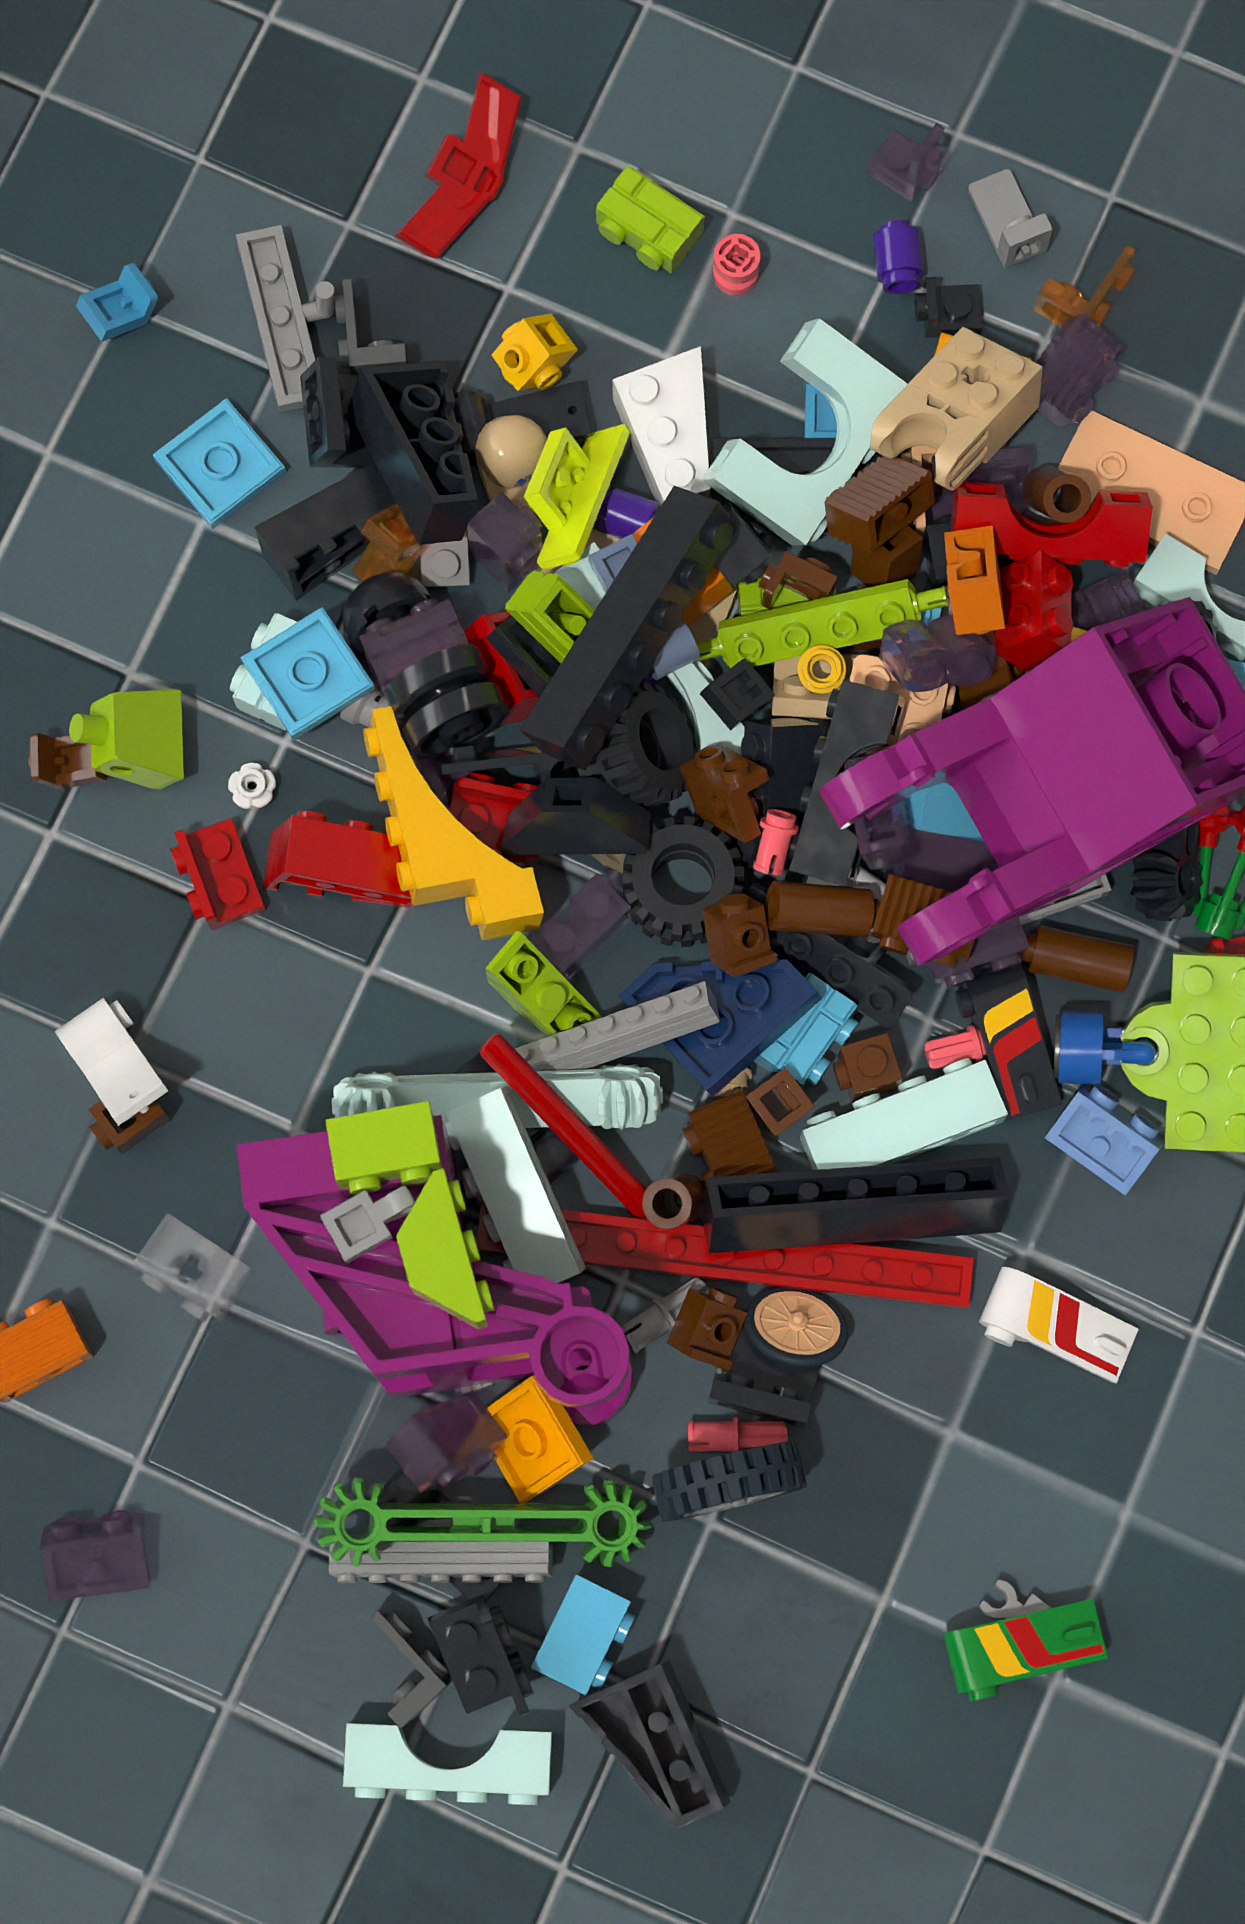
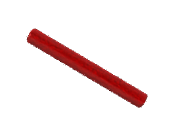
(565, 1123)

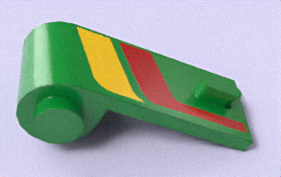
(1024, 1647)

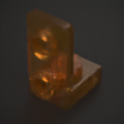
(1064, 301)
(391, 545)

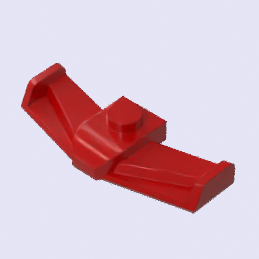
(465, 170)

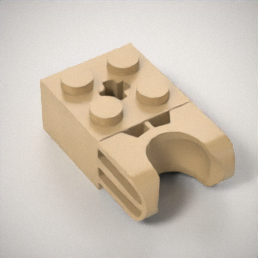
(961, 405)

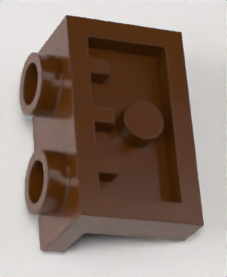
(721, 787)

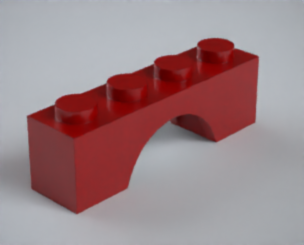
(1111, 530)

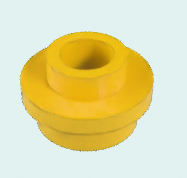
(826, 654)

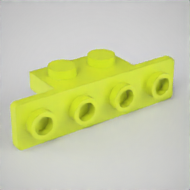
(571, 488)

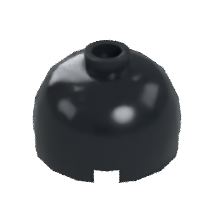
(379, 598)

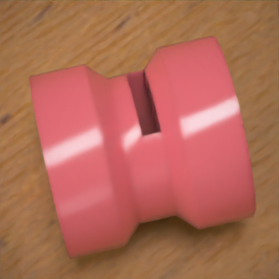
(736, 275)

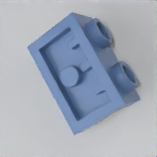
(1106, 1137)

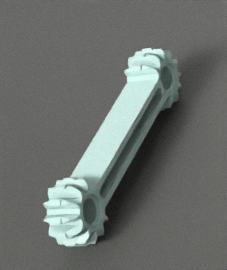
(604, 1096)

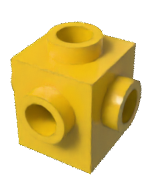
(534, 352)

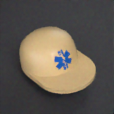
(508, 456)

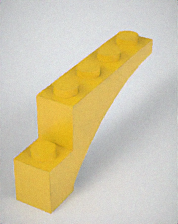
(438, 852)

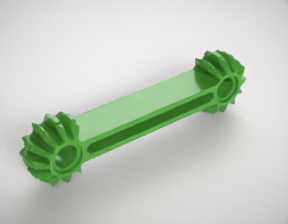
(483, 1522)

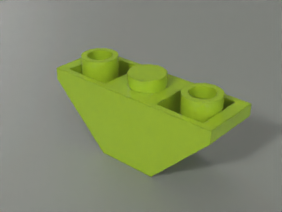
(537, 988)
(441, 1255)

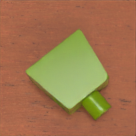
(135, 736)

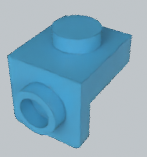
(119, 305)

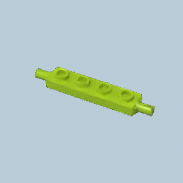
(826, 621)

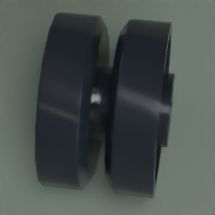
(446, 700)

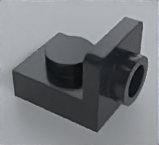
(948, 308)
(737, 694)

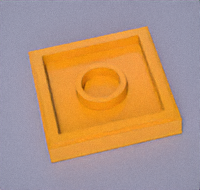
(540, 1441)

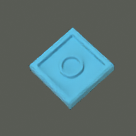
(219, 463)
(307, 673)

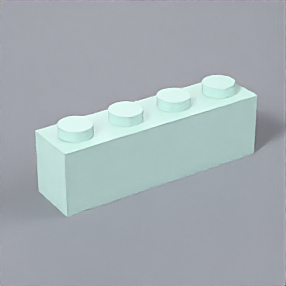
(907, 1122)
(513, 1187)

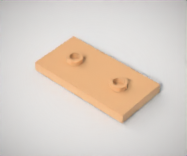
(1187, 496)

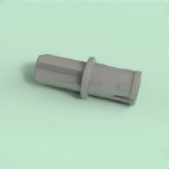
(659, 1317)

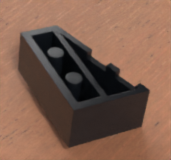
(658, 1742)

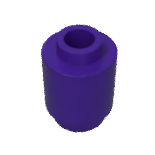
(898, 257)
(624, 513)

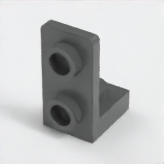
(377, 353)
(411, 1697)

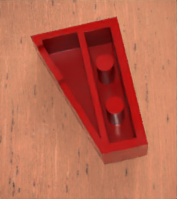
(335, 859)

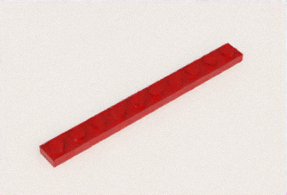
(823, 1268)

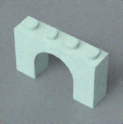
(857, 392)

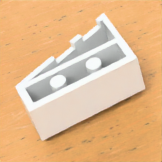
(667, 422)

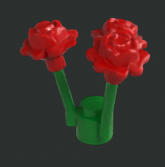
(1220, 913)

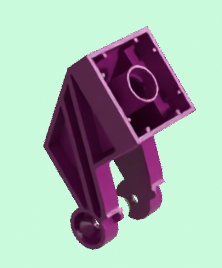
(1069, 767)
(407, 1340)

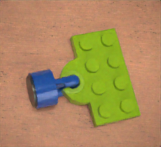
(1174, 1051)

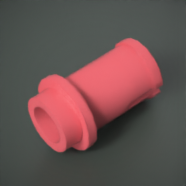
(775, 841)

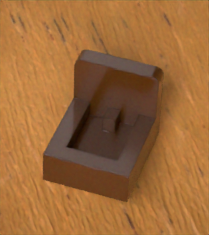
(805, 577)
(61, 762)

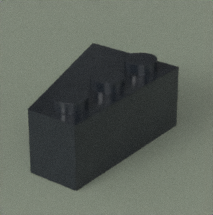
(323, 530)

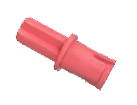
(954, 1048)
(734, 1435)

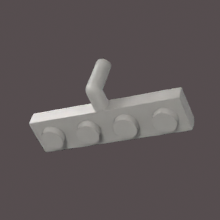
(279, 311)

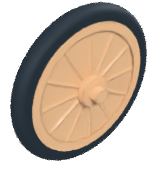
(796, 1327)

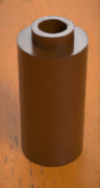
(1056, 493)
(820, 909)
(1079, 958)
(661, 1201)

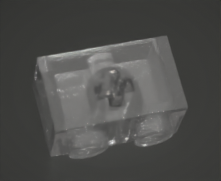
(177, 1244)

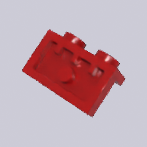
(485, 805)
(219, 874)

